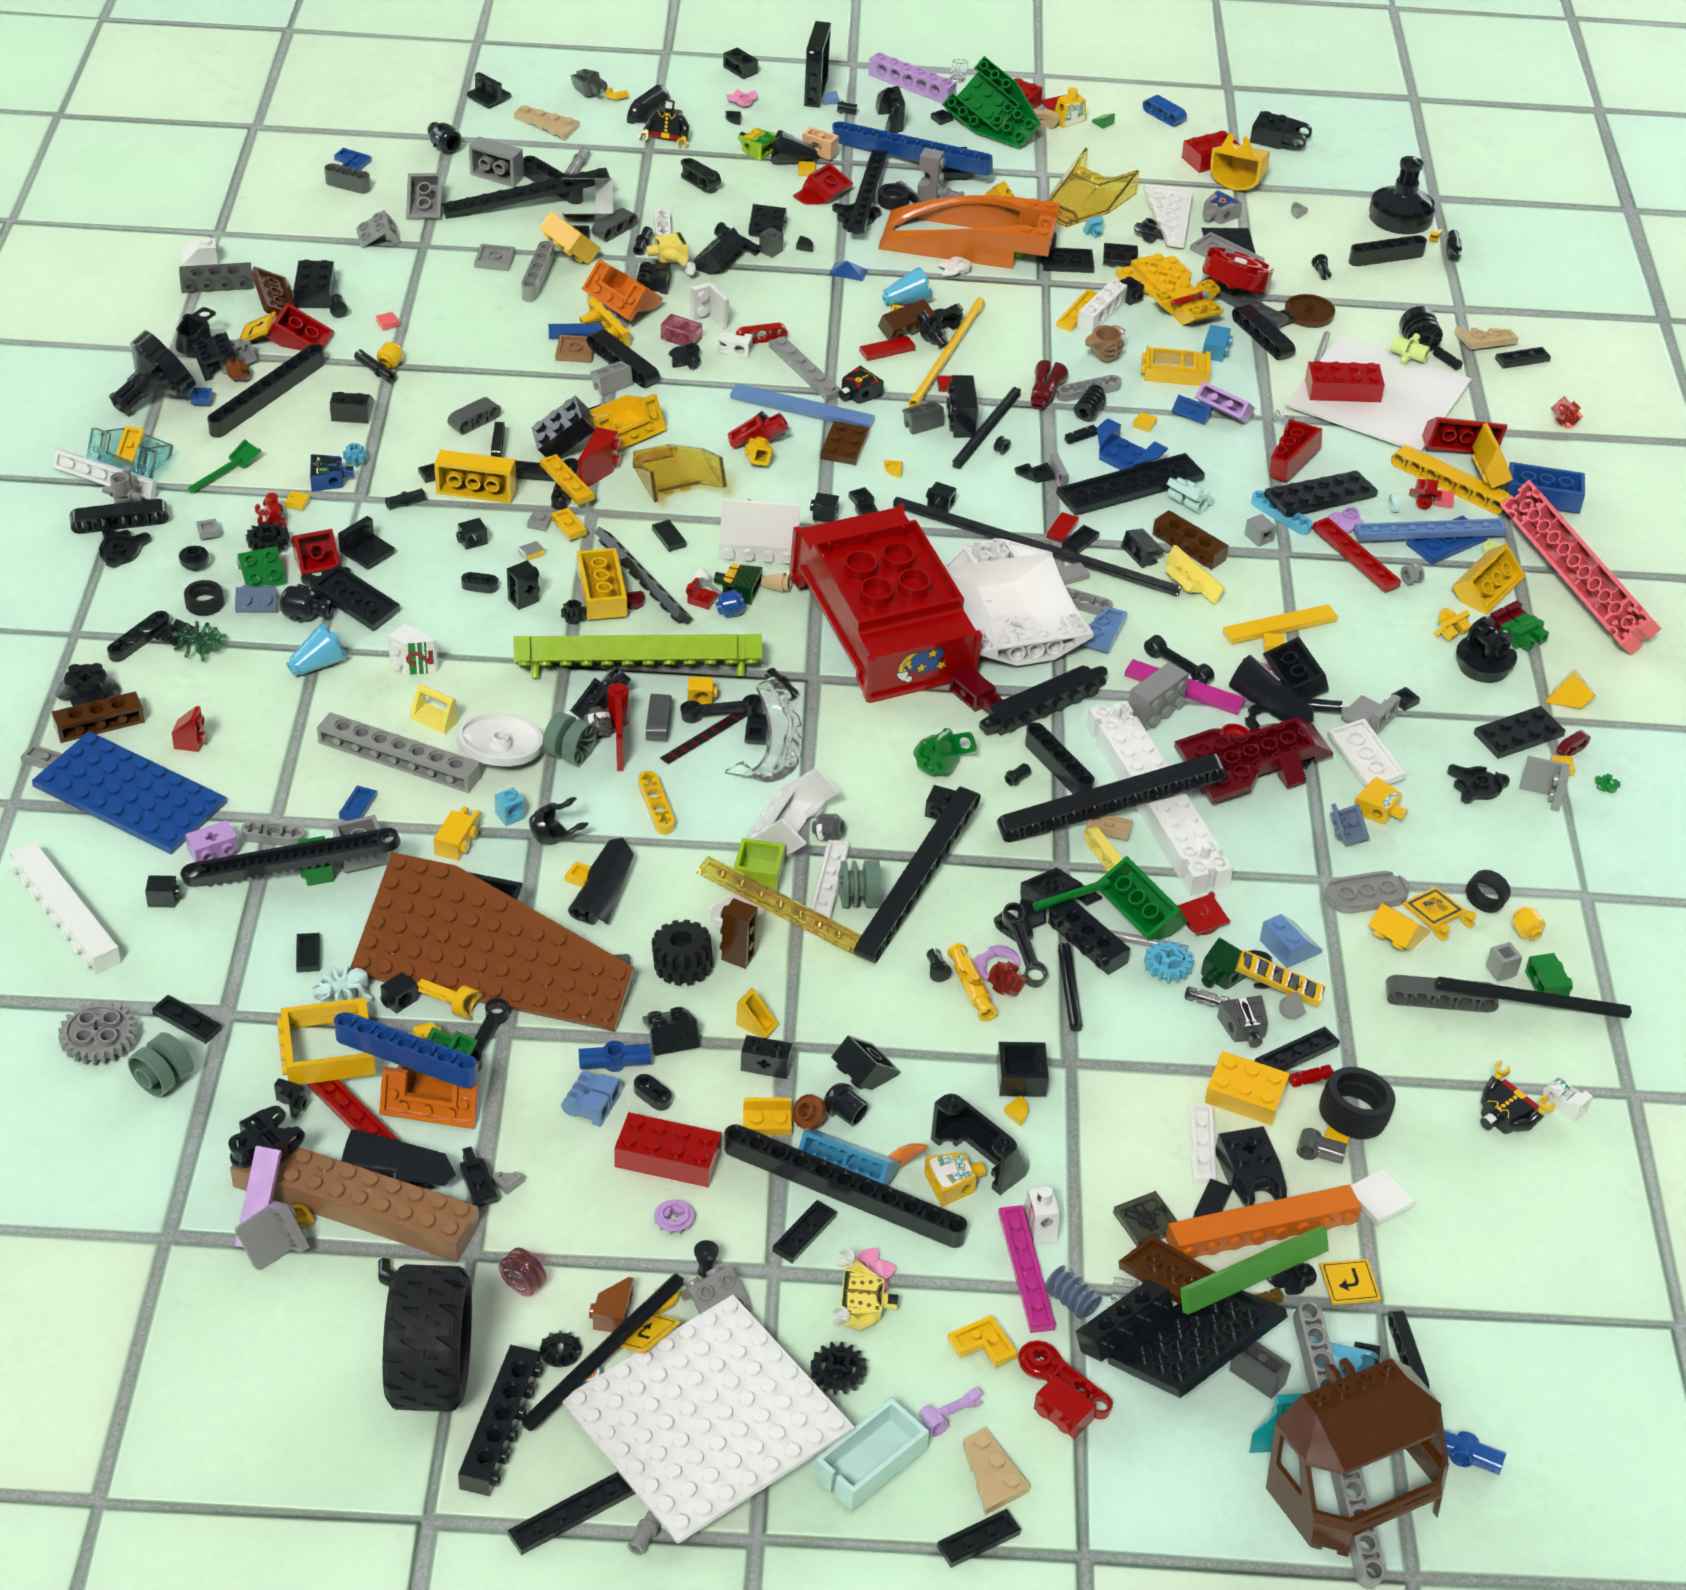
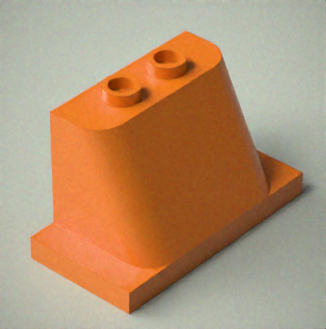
(620, 291)
(426, 1098)

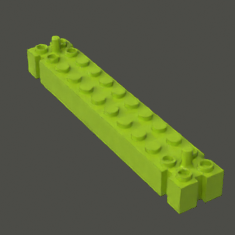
(648, 649)

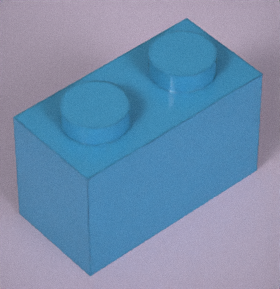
(1218, 342)

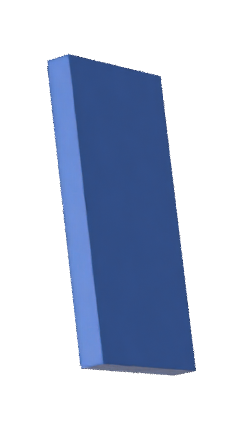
(1438, 549)

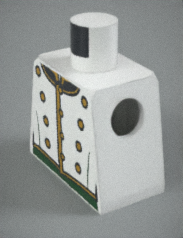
(1038, 1207)

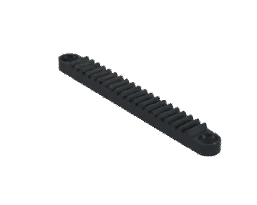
(290, 857)

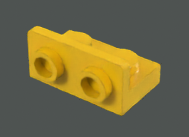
(768, 1115)

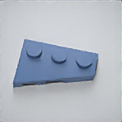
(1105, 629)

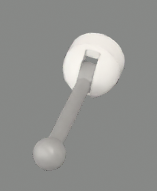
(705, 579)

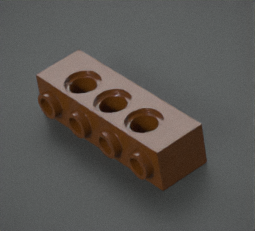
(1191, 539)
(98, 716)

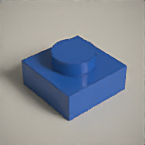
(201, 396)

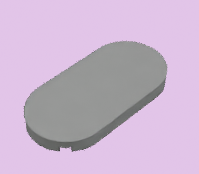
(1366, 892)

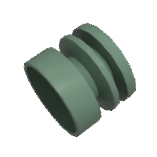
(860, 883)

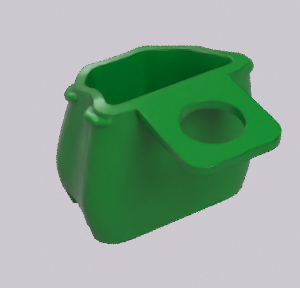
(941, 752)

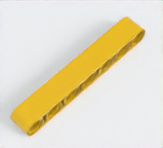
(1450, 478)

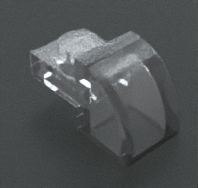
(959, 70)

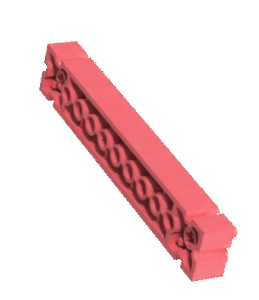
(1581, 567)

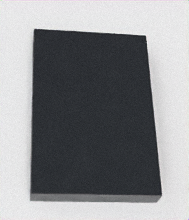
(1069, 260)

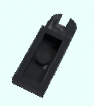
(597, 692)

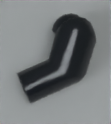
(384, 1271)

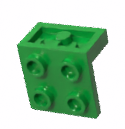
(261, 567)

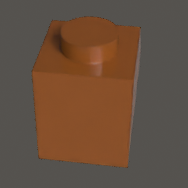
(612, 1306)

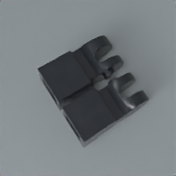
(655, 276)

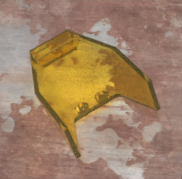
(1090, 194)
(677, 467)

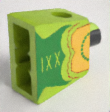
(757, 143)

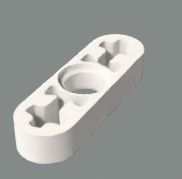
(662, 225)

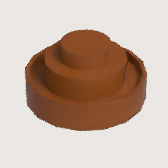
(237, 369)
(809, 1112)

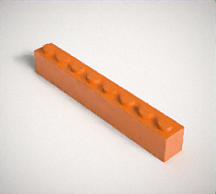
(1264, 1222)

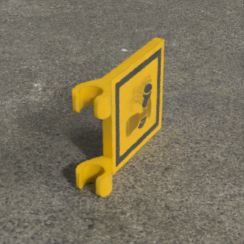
(1437, 909)

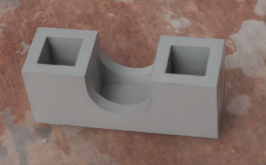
(932, 163)

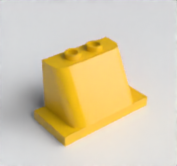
(631, 416)

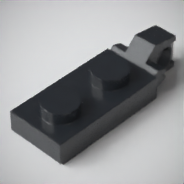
(477, 1179)

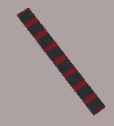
(702, 737)

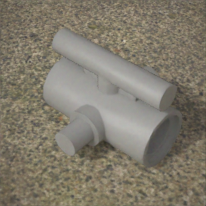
(122, 487)

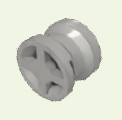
(1412, 573)

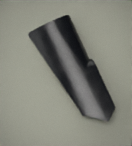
(1270, 692)
(603, 883)

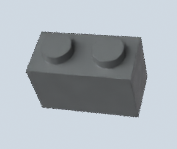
(1261, 1369)

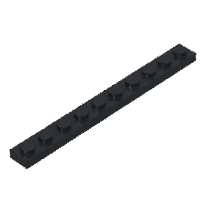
(867, 192)
(522, 193)

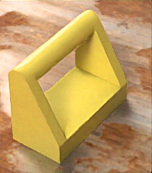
(430, 715)

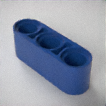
(1164, 110)

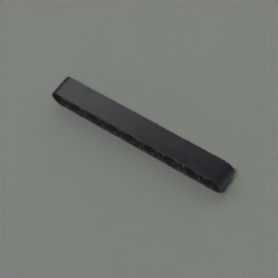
(265, 390)

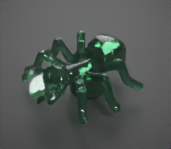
(204, 641)

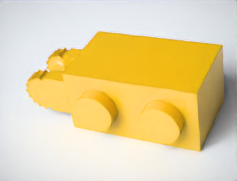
(456, 833)

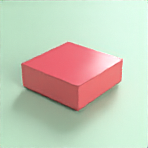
(387, 320)
(1446, 500)

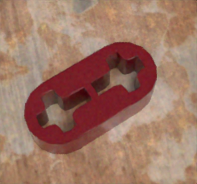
(1573, 744)

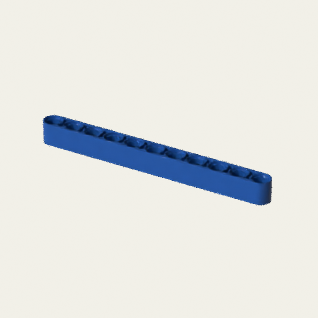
(912, 147)

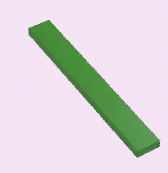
(1254, 1269)

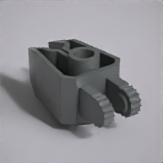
(588, 82)

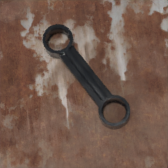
(1178, 660)
(693, 711)
(1024, 944)
(489, 1025)

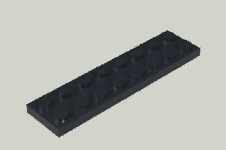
(1128, 483)

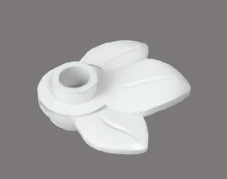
(954, 266)

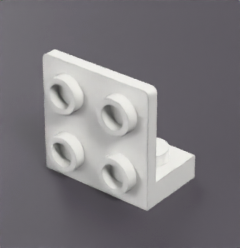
(709, 301)

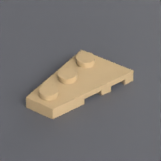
(995, 1475)

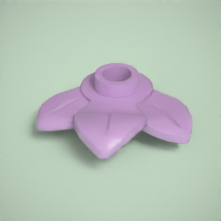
(1346, 518)

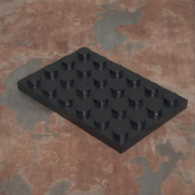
(1190, 1347)

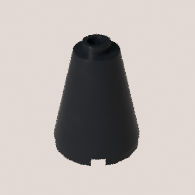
(791, 149)

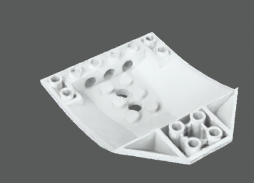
(1025, 594)

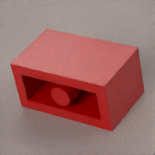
(1064, 1407)

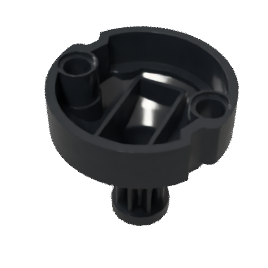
(1403, 206)
(155, 370)

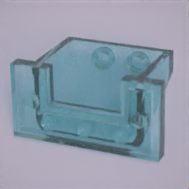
(148, 457)

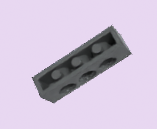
(215, 277)

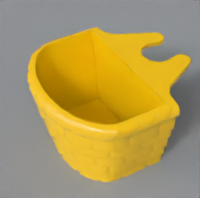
(1238, 165)

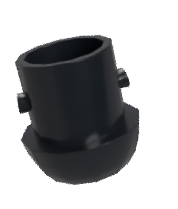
(844, 1103)

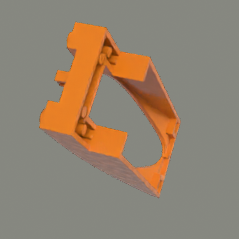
(996, 233)

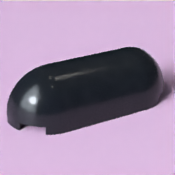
(647, 103)

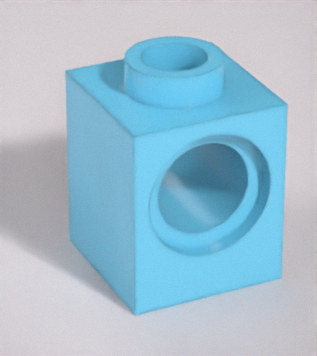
(509, 806)

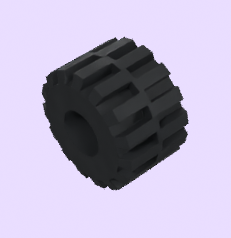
(682, 952)

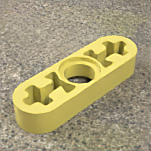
(1101, 847)

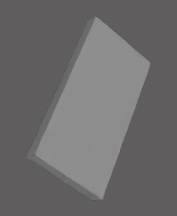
(1212, 240)

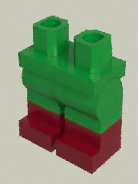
(1521, 625)

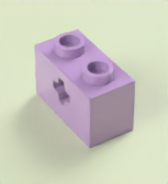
(212, 842)

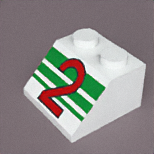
(412, 651)

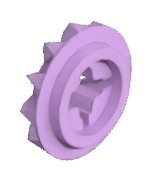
(681, 1211)

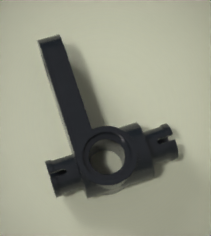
(932, 325)

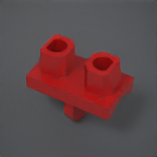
(1425, 490)

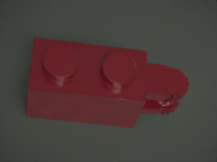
(973, 689)

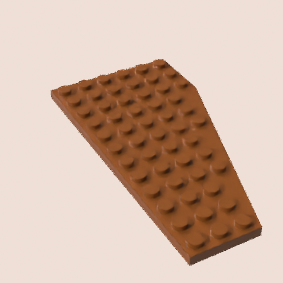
(463, 931)

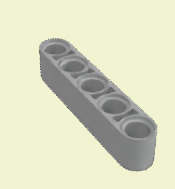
(537, 271)

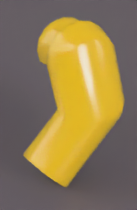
(616, 95)

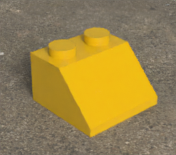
(1398, 928)

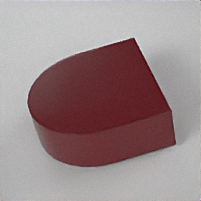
(635, 600)

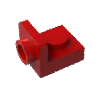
(700, 596)

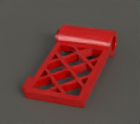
(619, 709)

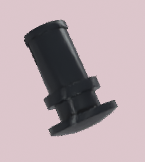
(1320, 263)
(338, 307)
(938, 967)
(706, 1254)

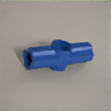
(614, 1056)
(1467, 1451)

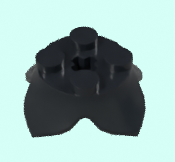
(86, 684)

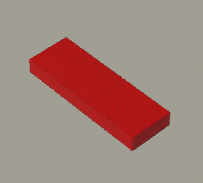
(887, 348)

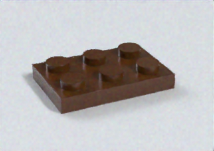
(844, 443)

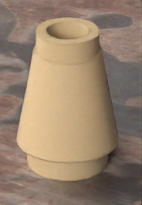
(778, 582)

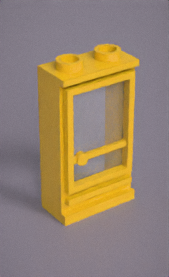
(1176, 366)

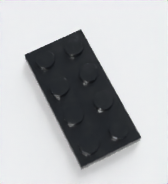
(355, 597)
(1519, 732)

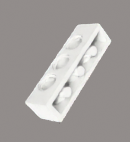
(1102, 306)

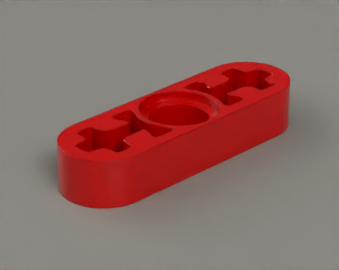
(755, 329)

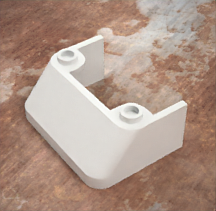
(792, 808)

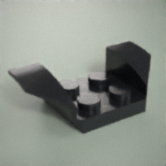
(891, 102)
(1045, 886)

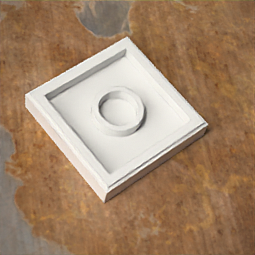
(1382, 1197)

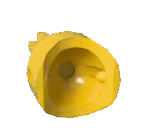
(461, 1000)

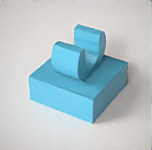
(1094, 226)

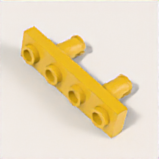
(600, 314)

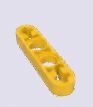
(656, 802)

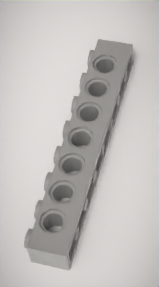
(399, 752)

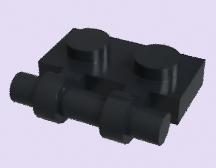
(1119, 254)

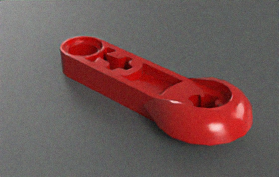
(1054, 1365)

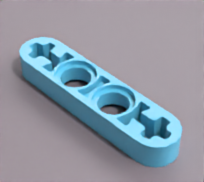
(1298, 522)

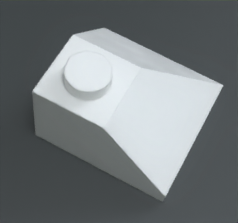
(199, 252)

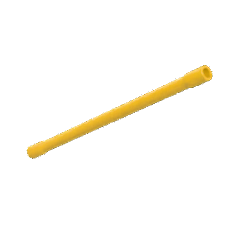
(918, 396)

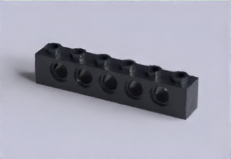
(513, 1381)

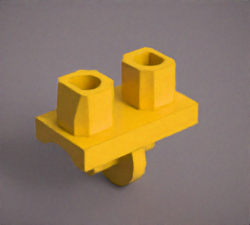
(1450, 621)

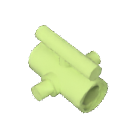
(1410, 349)

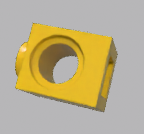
(701, 689)

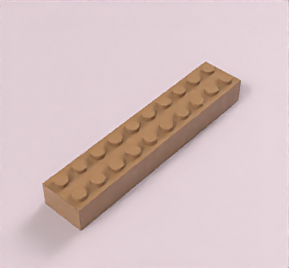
(372, 1202)

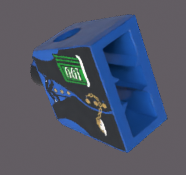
(328, 472)

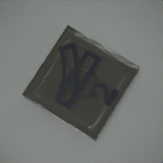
(1144, 1217)

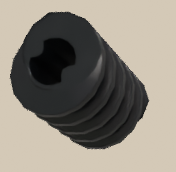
(1090, 403)

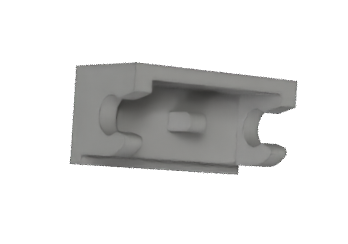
(612, 377)

